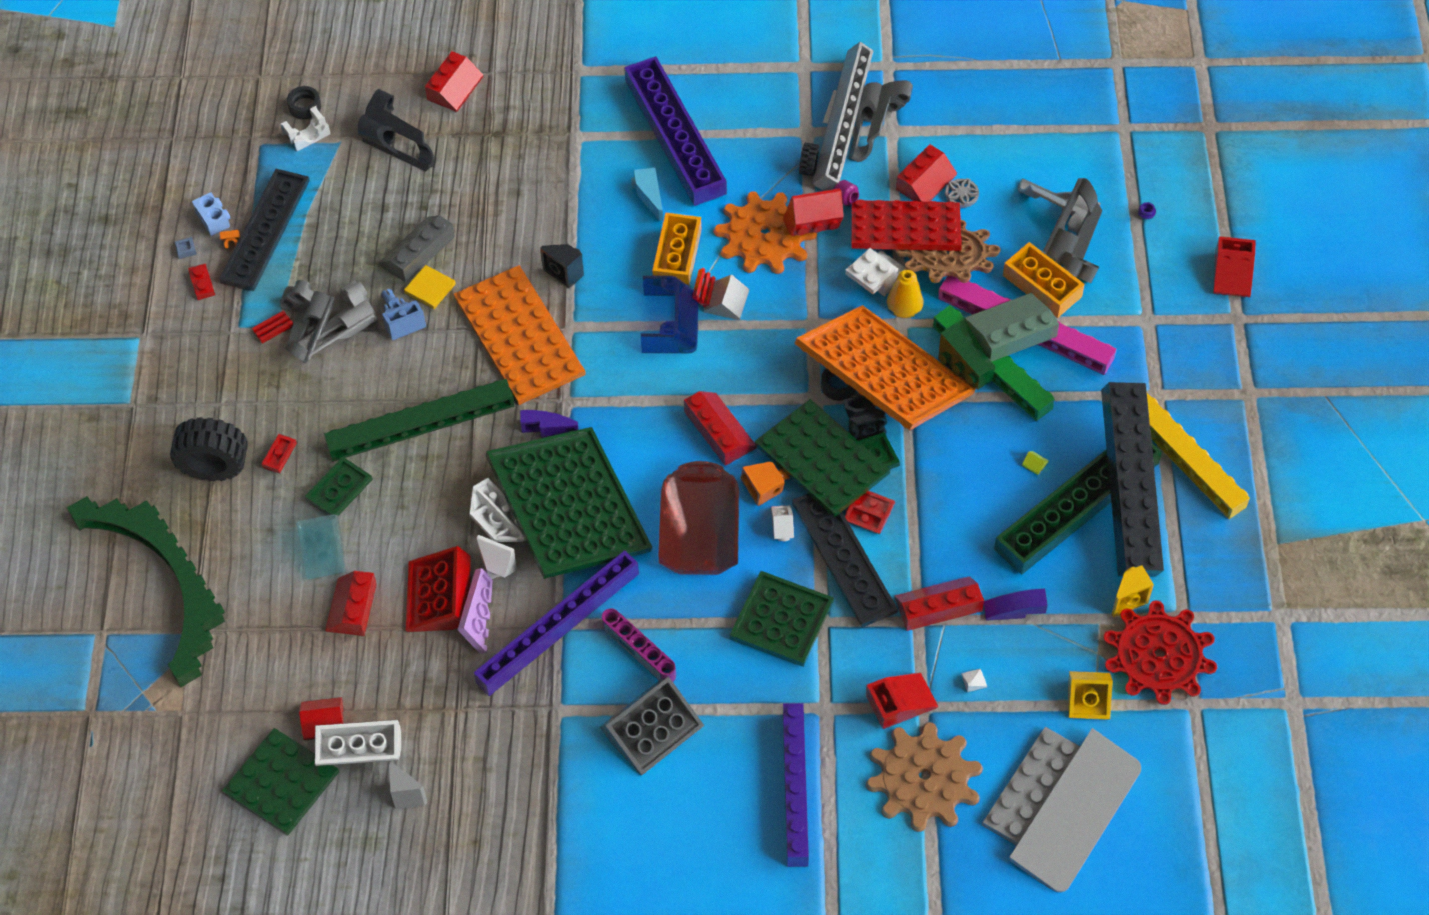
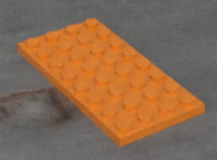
(519, 334)

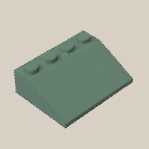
(1013, 326)

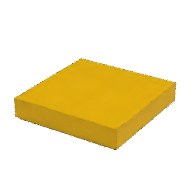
(429, 287)

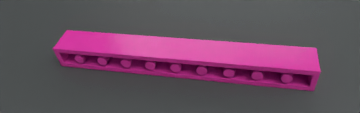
(1068, 343)

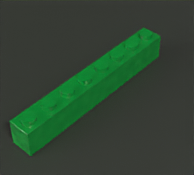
(1008, 375)

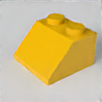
(1133, 590)
(1089, 695)

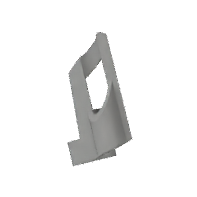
(1078, 212)
(355, 317)

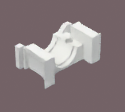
(315, 131)

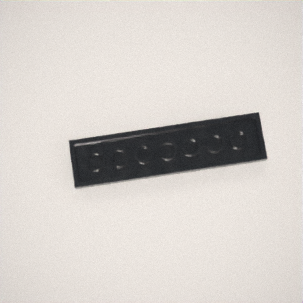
(264, 230)
(846, 561)

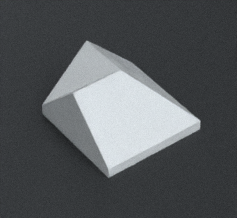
(496, 557)

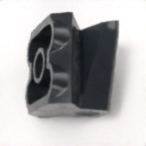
(864, 418)

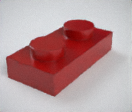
(201, 281)
(279, 453)

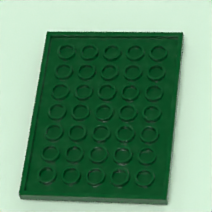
(568, 502)

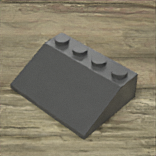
(652, 725)

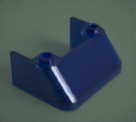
(676, 335)

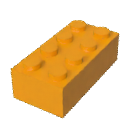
(677, 246)
(1044, 278)

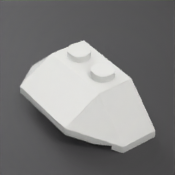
(493, 513)

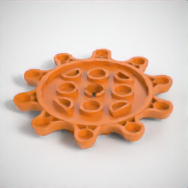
(753, 245)

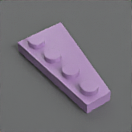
(476, 611)

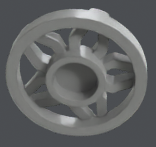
(962, 193)

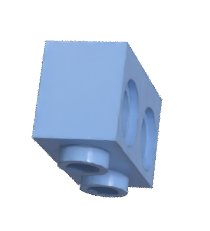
(211, 214)

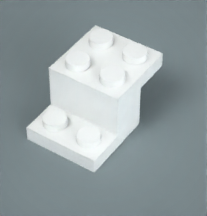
(875, 271)

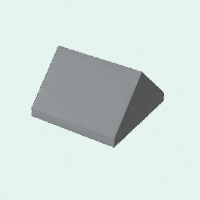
(728, 298)
(404, 789)

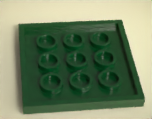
(781, 618)
(280, 781)

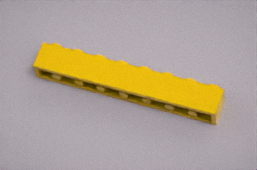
(1195, 461)

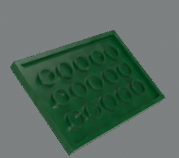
(822, 457)

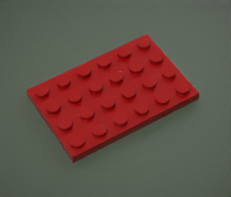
(906, 225)

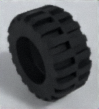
(208, 449)

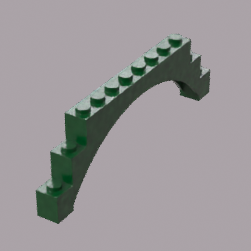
(144, 526)

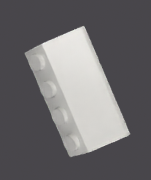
(357, 742)

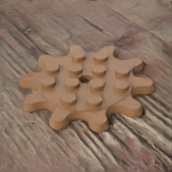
(956, 262)
(918, 796)

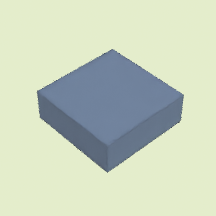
(185, 248)

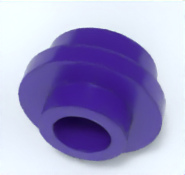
(1146, 210)

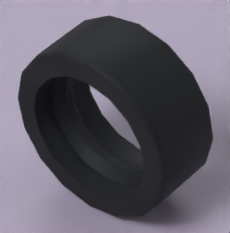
(299, 93)
(832, 393)

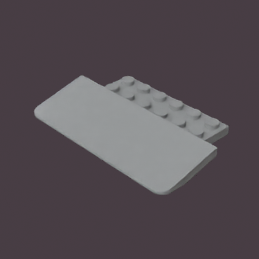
(1061, 804)

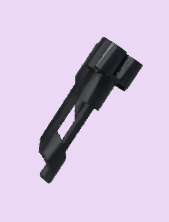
(380, 126)

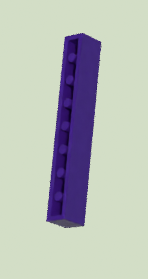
(795, 785)

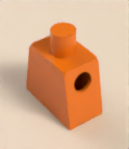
(763, 481)

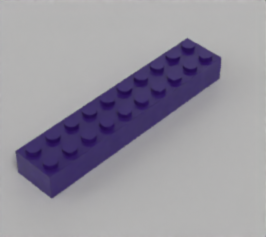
(675, 131)

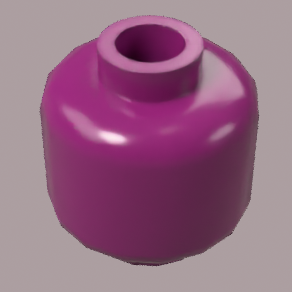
(849, 192)

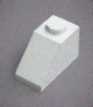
(782, 522)

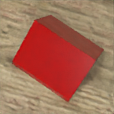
(320, 713)

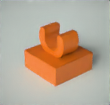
(228, 236)

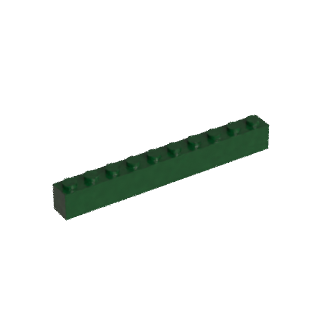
(419, 419)

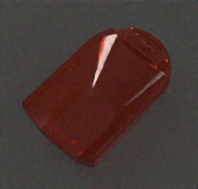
(699, 520)

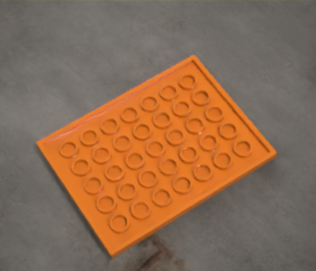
(885, 367)

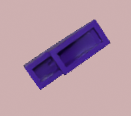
(546, 423)
(1016, 605)

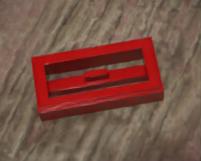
(705, 289)
(271, 325)

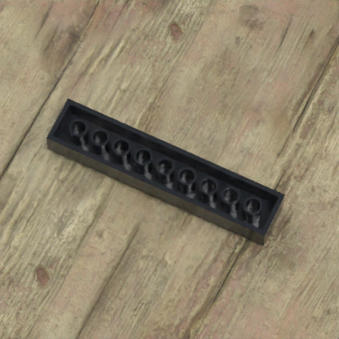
(1132, 477)

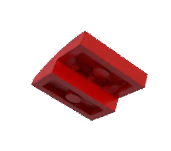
(870, 511)

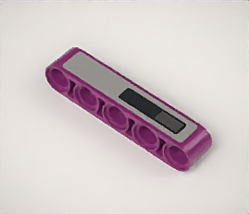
(634, 638)

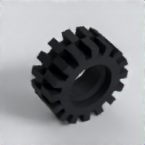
(809, 159)

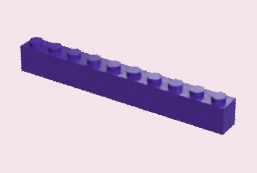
(556, 623)

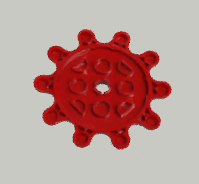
(1160, 632)

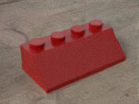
(718, 426)
(939, 603)

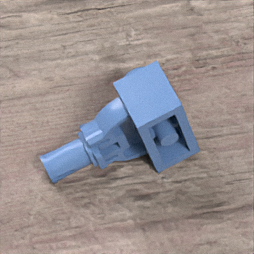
(401, 317)

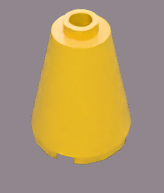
(905, 296)

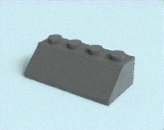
(418, 247)

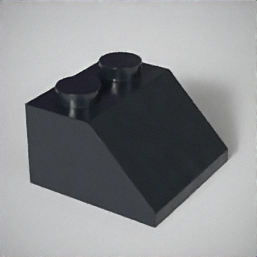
(562, 263)

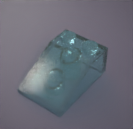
(321, 546)

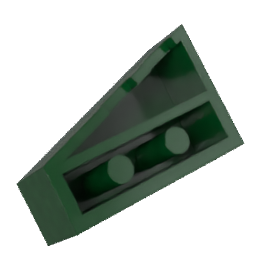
(964, 358)

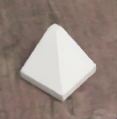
(974, 680)

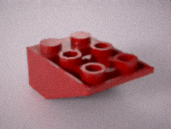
(1234, 266)
(899, 698)

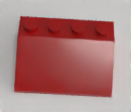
(437, 590)

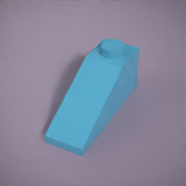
(648, 191)

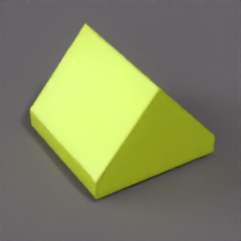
(1034, 462)

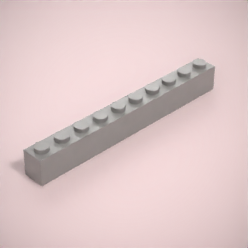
(842, 117)

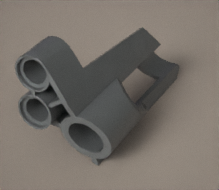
(873, 107)
(1068, 248)
(312, 309)

